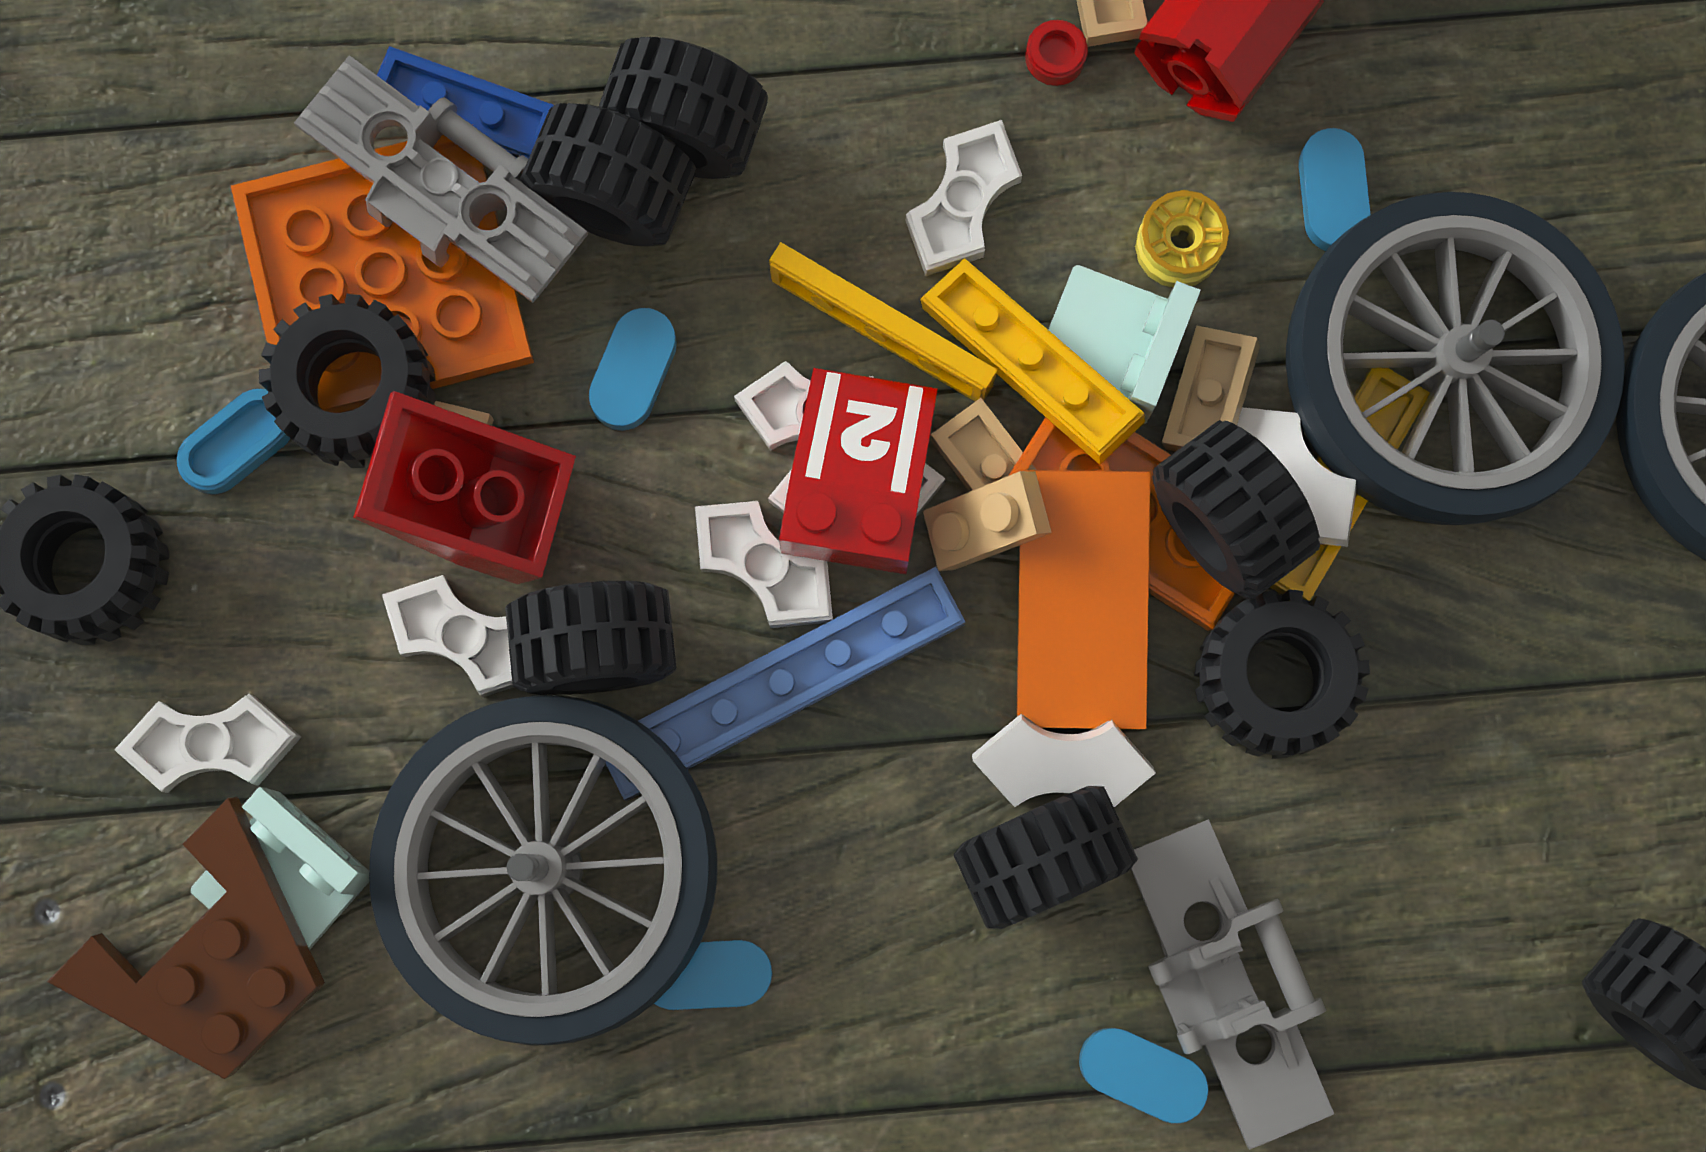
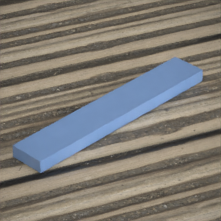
(803, 672)

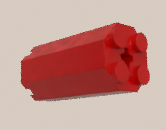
(1220, 48)

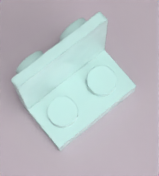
(1124, 331)
(308, 864)

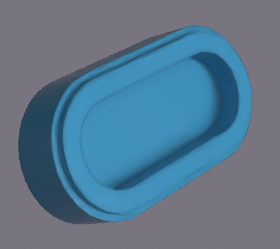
(1332, 185)
(632, 369)
(230, 444)
(720, 977)
(1143, 1075)

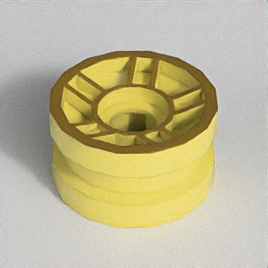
(1206, 236)

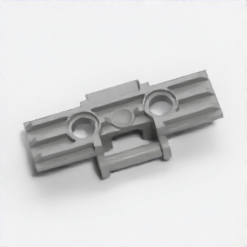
(432, 194)
(1211, 990)

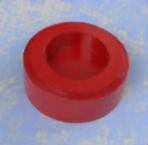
(1056, 52)

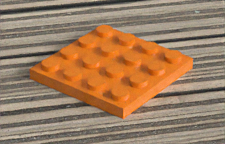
(314, 239)

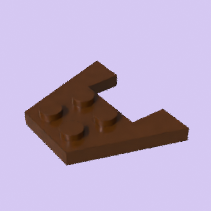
(226, 977)

